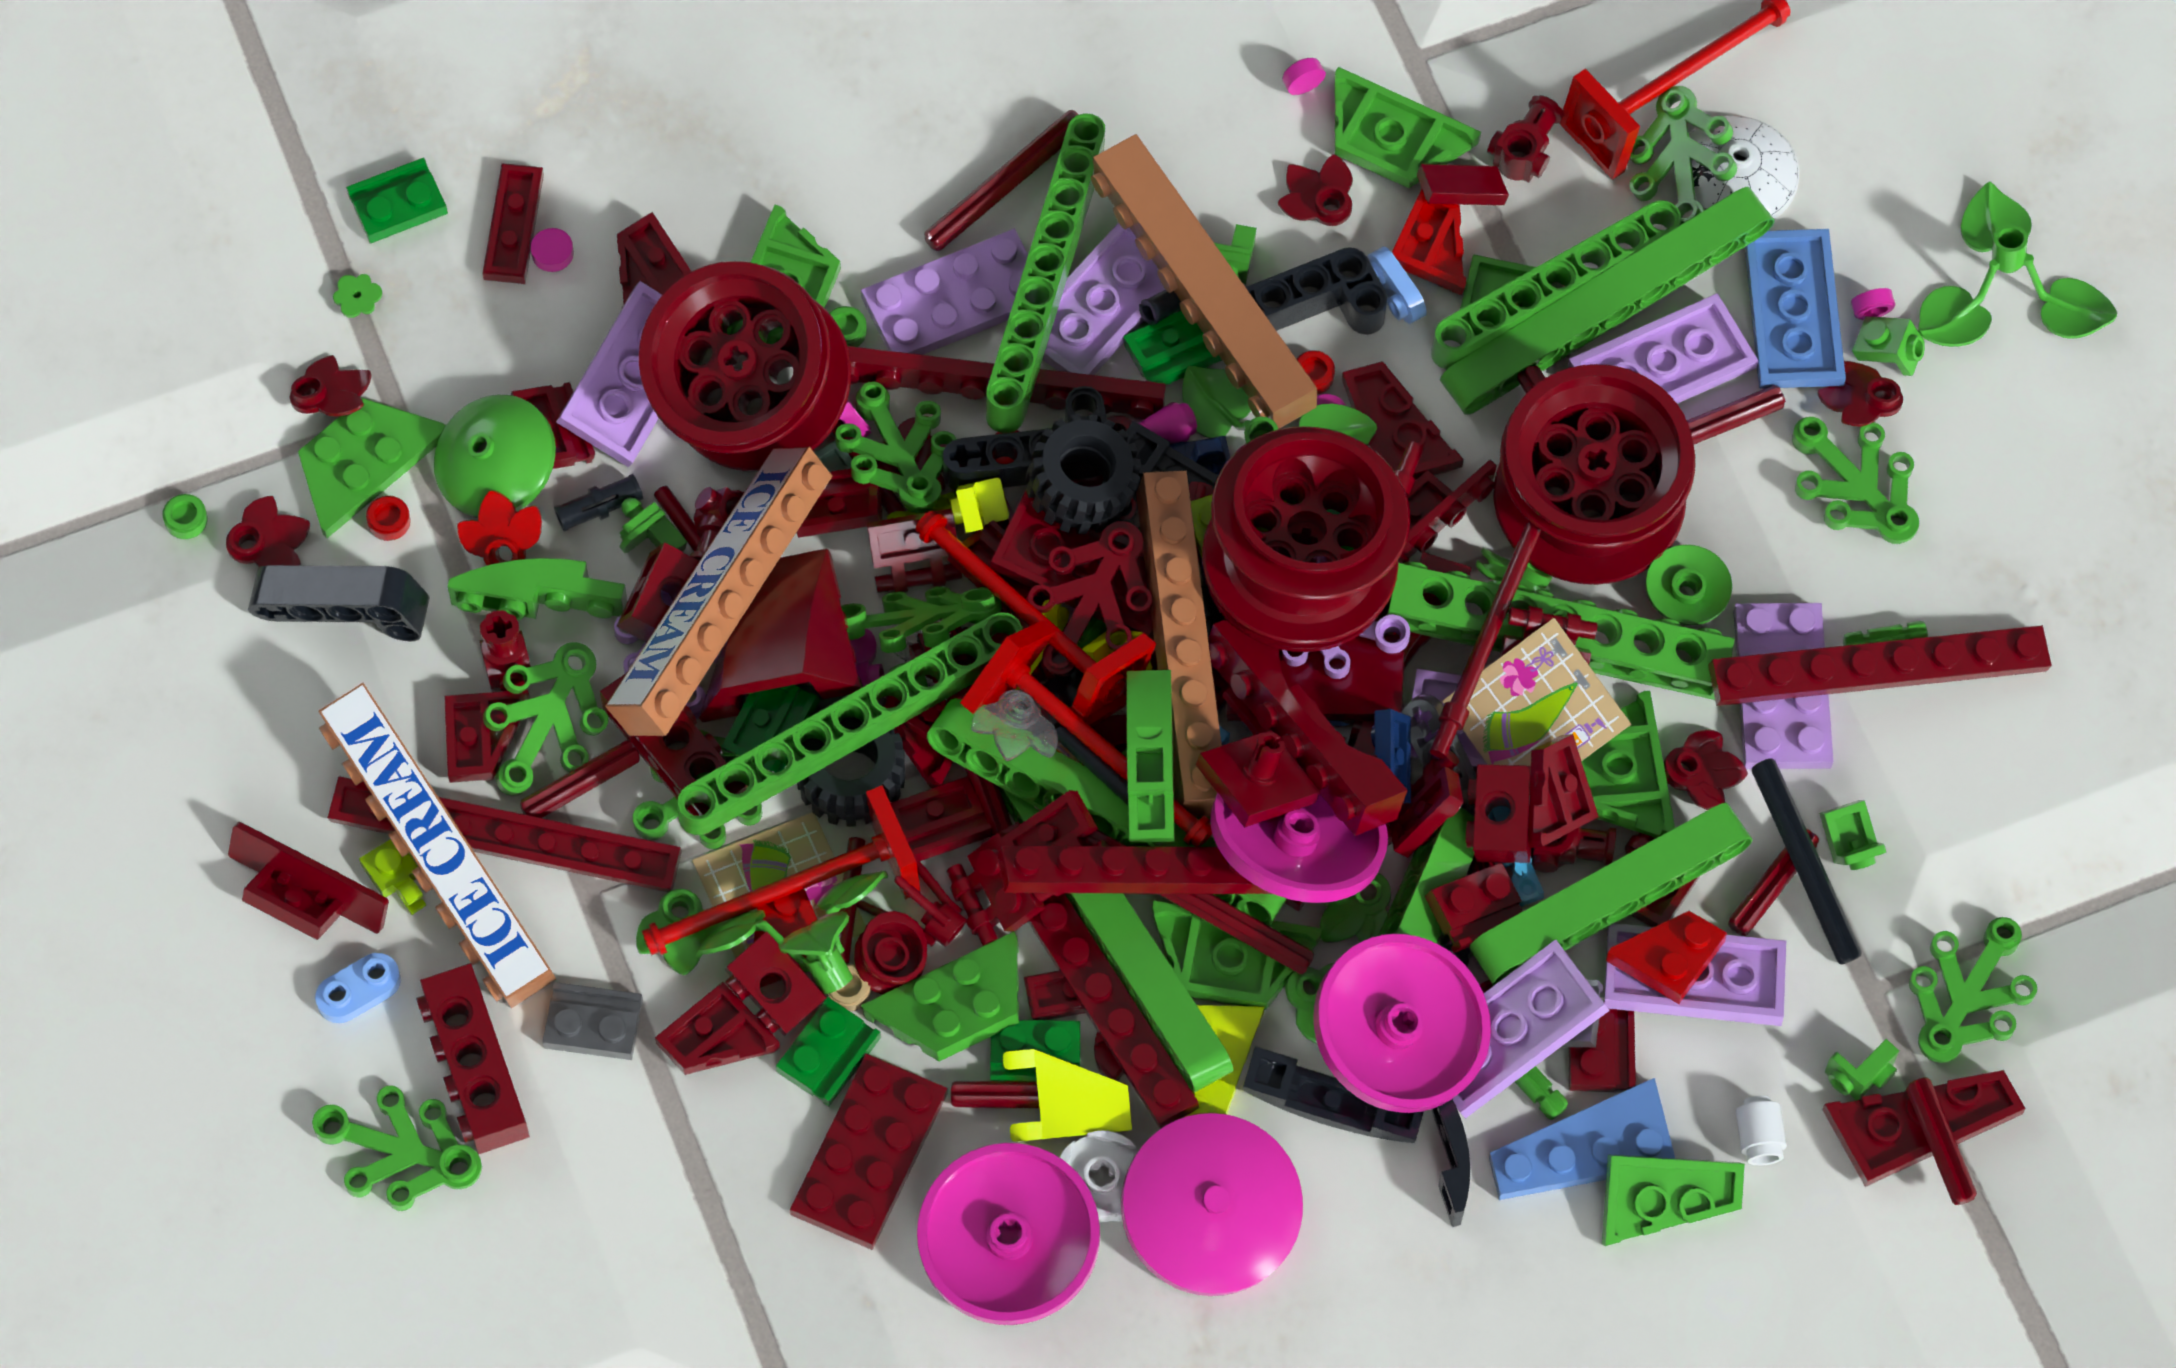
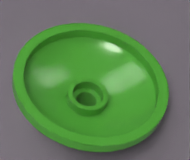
(513, 463)

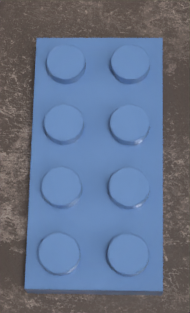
(1795, 309)

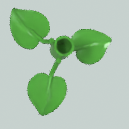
(2002, 225)
(1221, 406)
(817, 941)

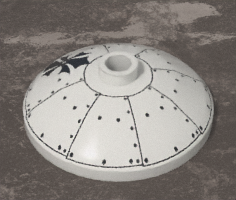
(1768, 170)

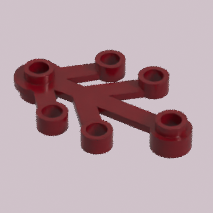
(1095, 588)

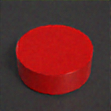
(1319, 369)
(388, 518)

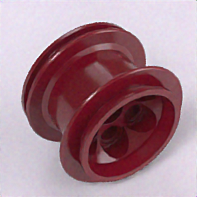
(696, 318)
(1597, 419)
(1295, 580)

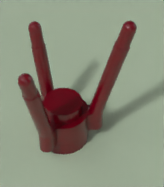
(941, 920)

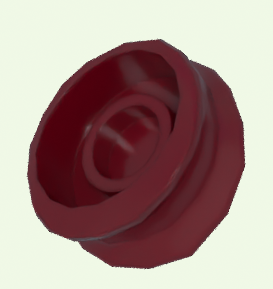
(890, 951)

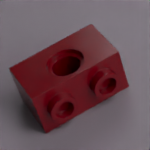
(664, 570)
(1506, 839)
(765, 959)

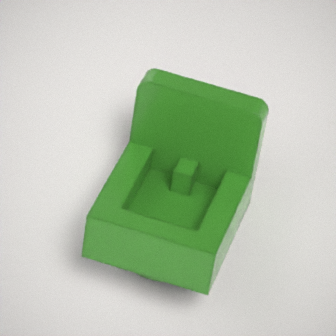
(1890, 341)
(1851, 835)
(1875, 1071)

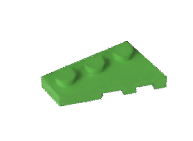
(1666, 1192)

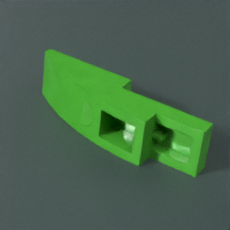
(526, 583)
(1150, 756)

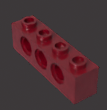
(679, 766)
(459, 993)

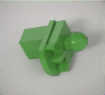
(1241, 250)
(649, 524)

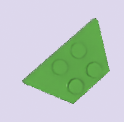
(1393, 132)
(799, 257)
(362, 458)
(1630, 775)
(1219, 965)
(955, 1002)

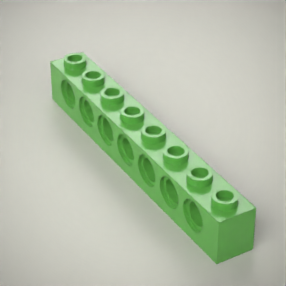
(1622, 627)

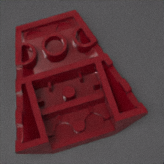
(787, 638)

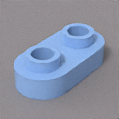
(1402, 294)
(359, 989)

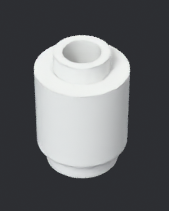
(1761, 1130)

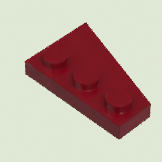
(1398, 420)

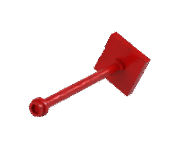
(1606, 125)
(1011, 669)
(1103, 683)
(887, 845)

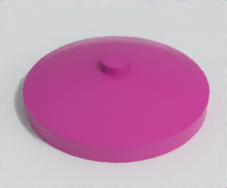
(1300, 853)
(1402, 1023)
(1211, 1204)
(1008, 1233)

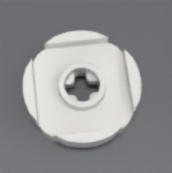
(1098, 1151)

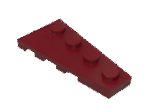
(1886, 1135)

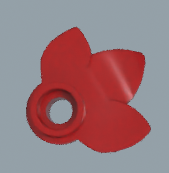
(500, 526)

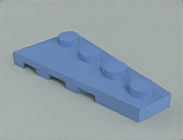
(1578, 1146)

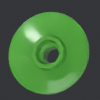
(1692, 568)

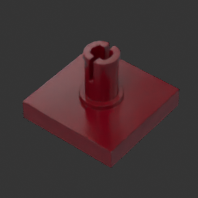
(1257, 778)

